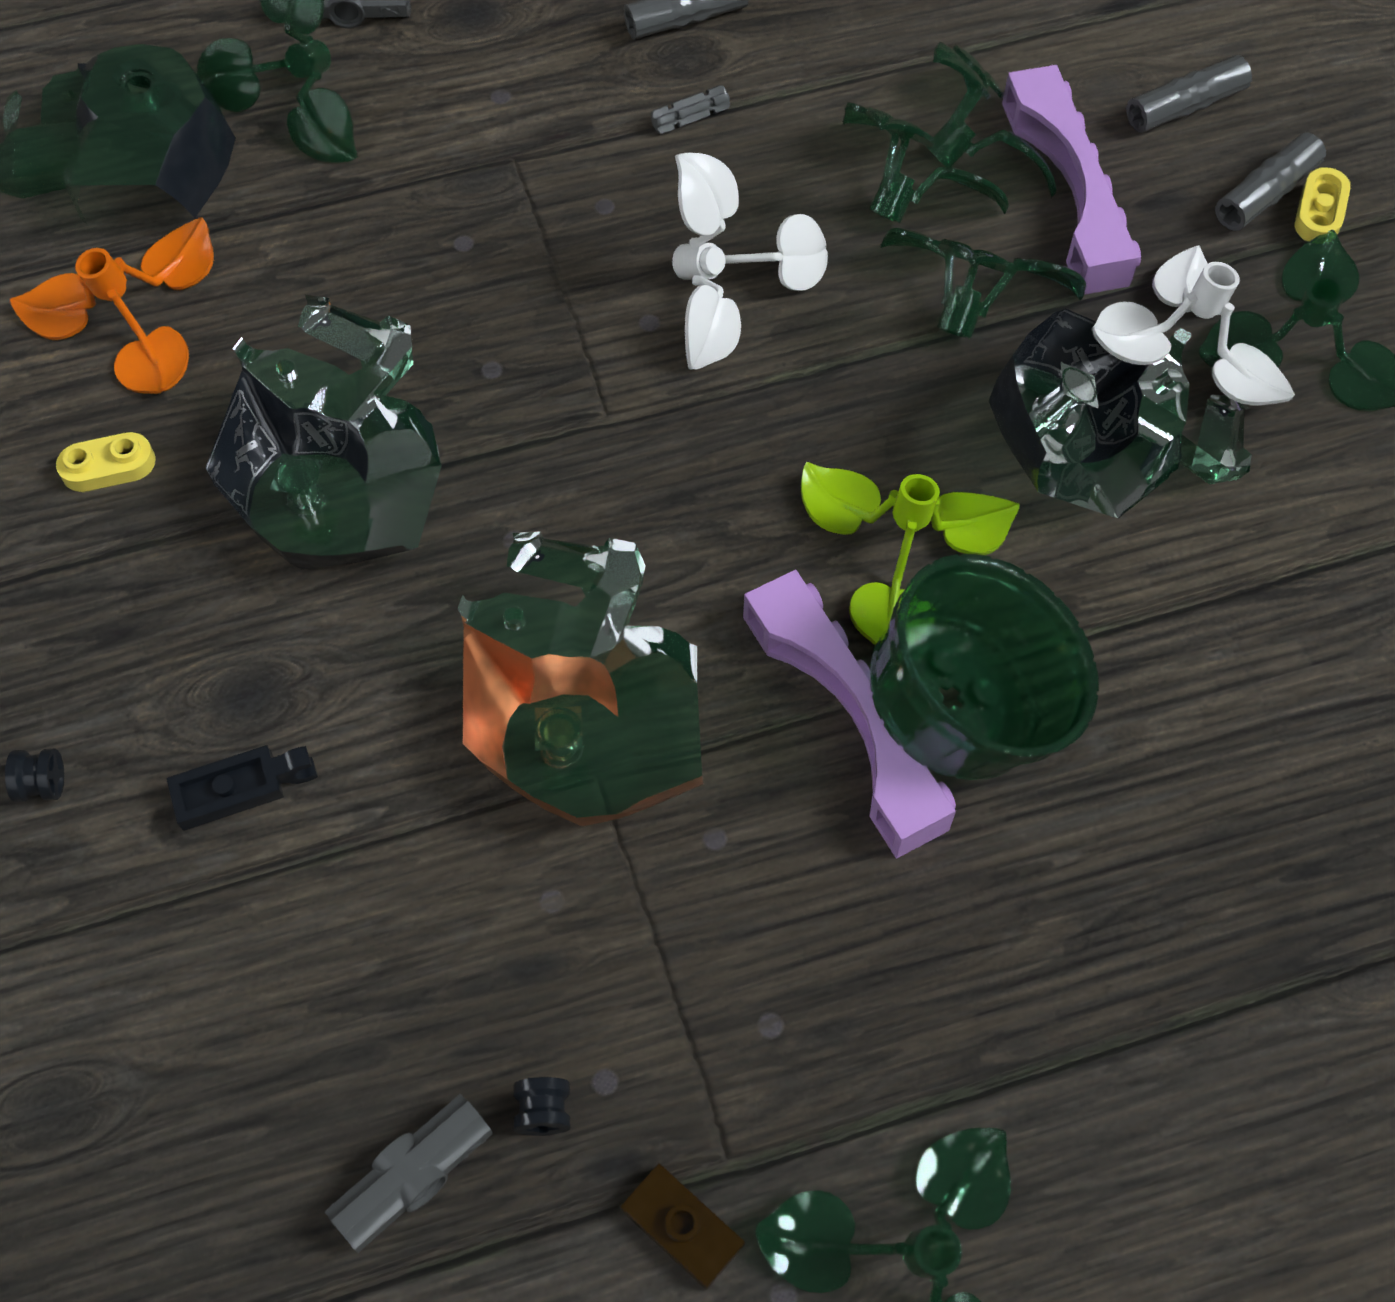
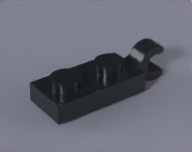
(236, 784)

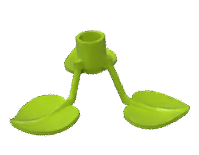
(844, 498)

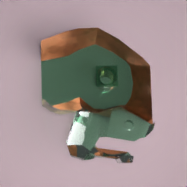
(572, 697)

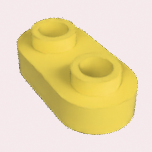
(1322, 203)
(104, 462)

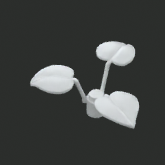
(705, 199)
(1204, 288)

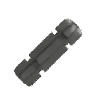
(690, 109)

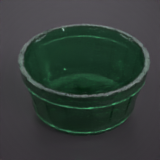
(1005, 650)

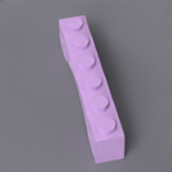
(1045, 116)
(793, 628)

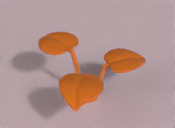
(61, 303)

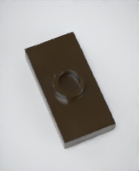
(682, 1226)

